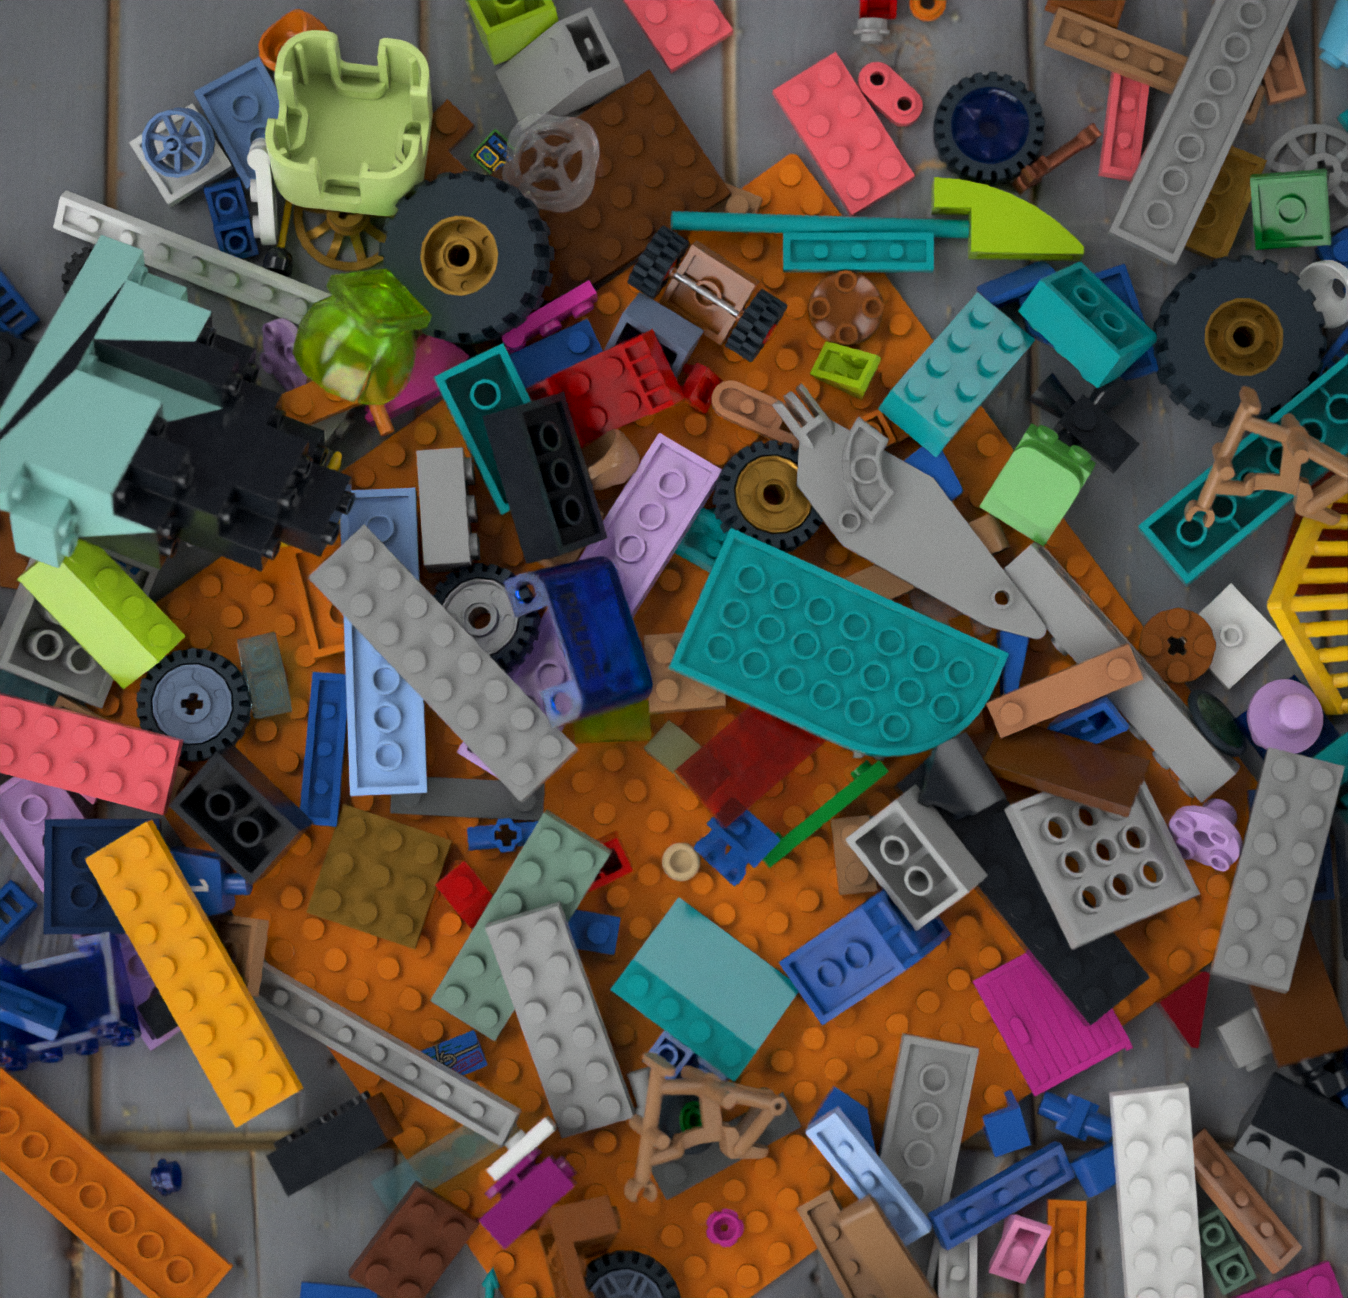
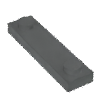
(469, 799)
(690, 1170)

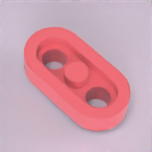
(889, 93)

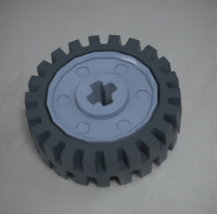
(218, 686)

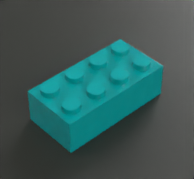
(956, 374)
(475, 390)

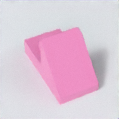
(1018, 1248)

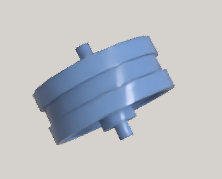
(178, 142)

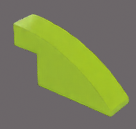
(1003, 223)

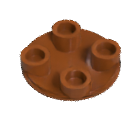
(845, 308)

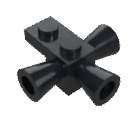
(1086, 420)

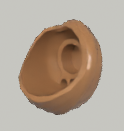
(610, 460)

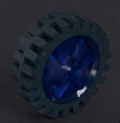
(995, 101)

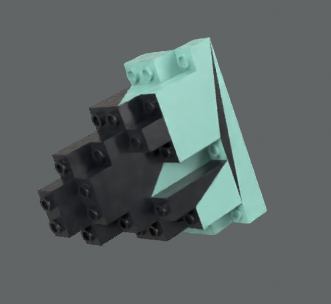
(156, 433)

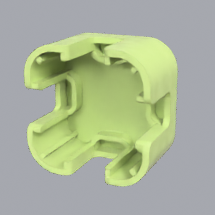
(349, 130)

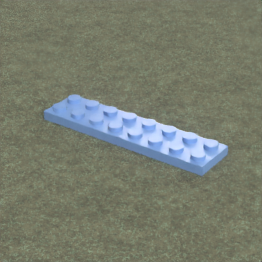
(382, 708)

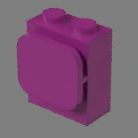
(526, 1195)

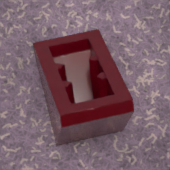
(1185, 1008)

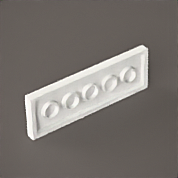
(1156, 1192)

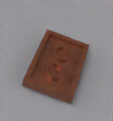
(413, 1245)

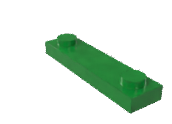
(863, 776)

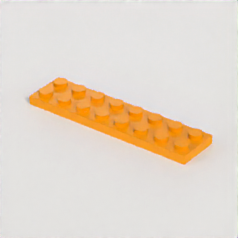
(194, 973)

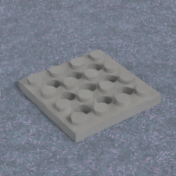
(1096, 875)

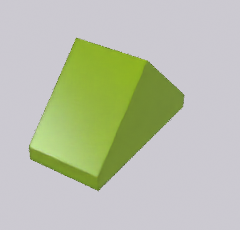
(846, 368)

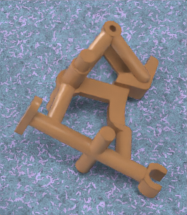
(1297, 450)
(712, 1092)

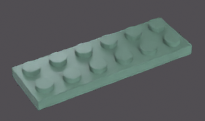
(551, 868)

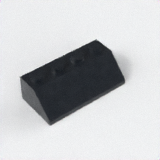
(545, 477)
(1298, 1137)

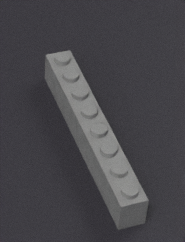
(1149, 704)

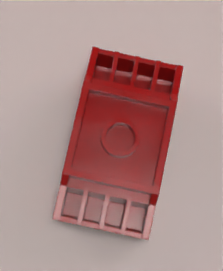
(614, 386)

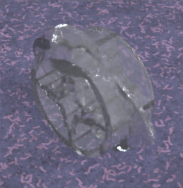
(582, 139)

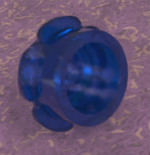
(166, 1177)

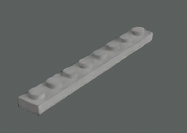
(386, 1056)

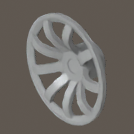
(1319, 160)

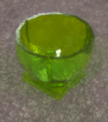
(359, 326)

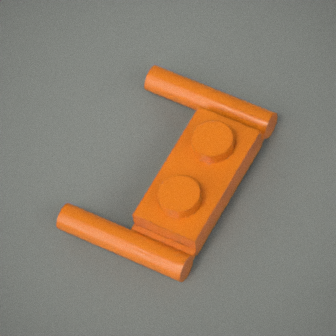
(314, 404)

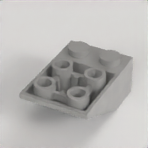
(562, 69)

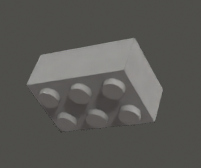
(447, 509)
(916, 858)

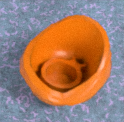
(282, 30)

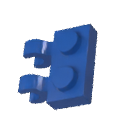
(749, 844)

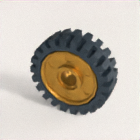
(742, 503)

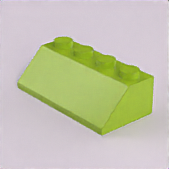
(104, 611)

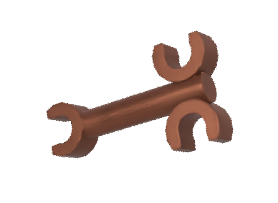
(1033, 174)

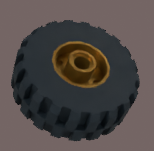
(505, 248)
(1243, 302)

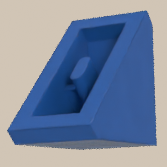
(1091, 721)

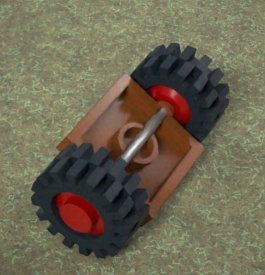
(707, 292)

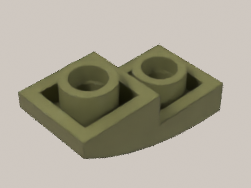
(671, 748)

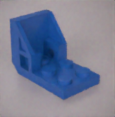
(859, 955)

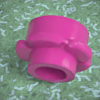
(714, 1224)

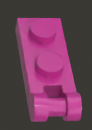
(548, 318)

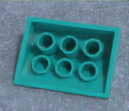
(706, 989)

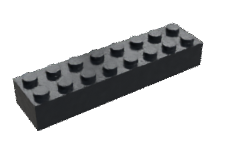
(1086, 977)

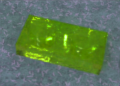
(619, 726)

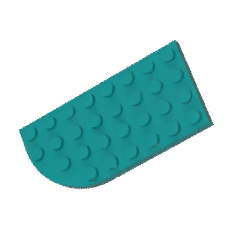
(832, 654)

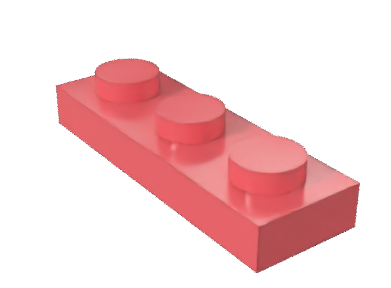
(1123, 127)

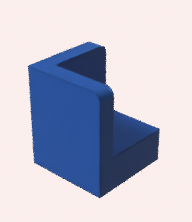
(1006, 1128)

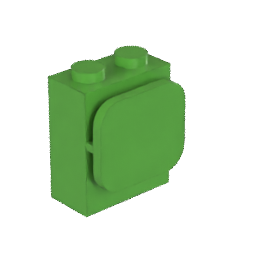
(1038, 483)

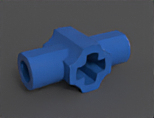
(485, 836)
(1076, 1116)

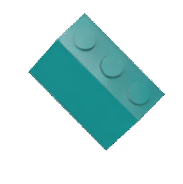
(1087, 323)

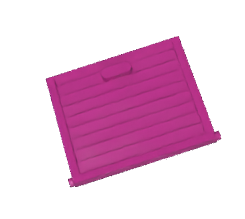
(1041, 1027)

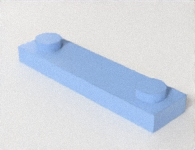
(867, 1173)

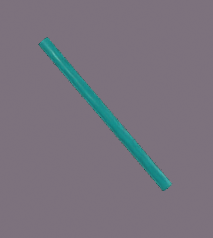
(813, 223)

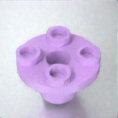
(277, 355)
(1284, 716)
(1207, 833)

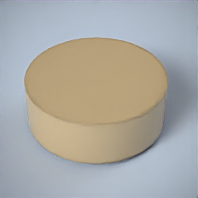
(681, 862)

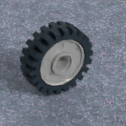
(483, 591)

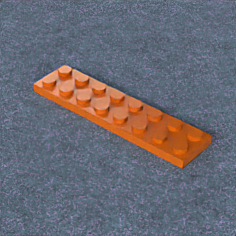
(101, 1200)

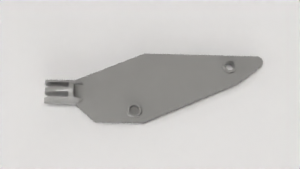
(917, 532)

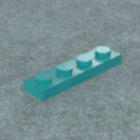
(858, 252)

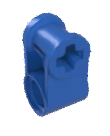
(1096, 1170)

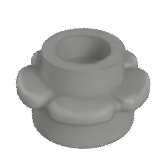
(871, 30)

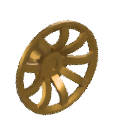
(344, 225)

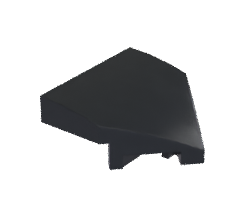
(959, 779)

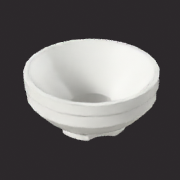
(1319, 278)

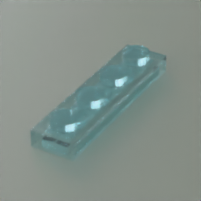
(435, 1164)

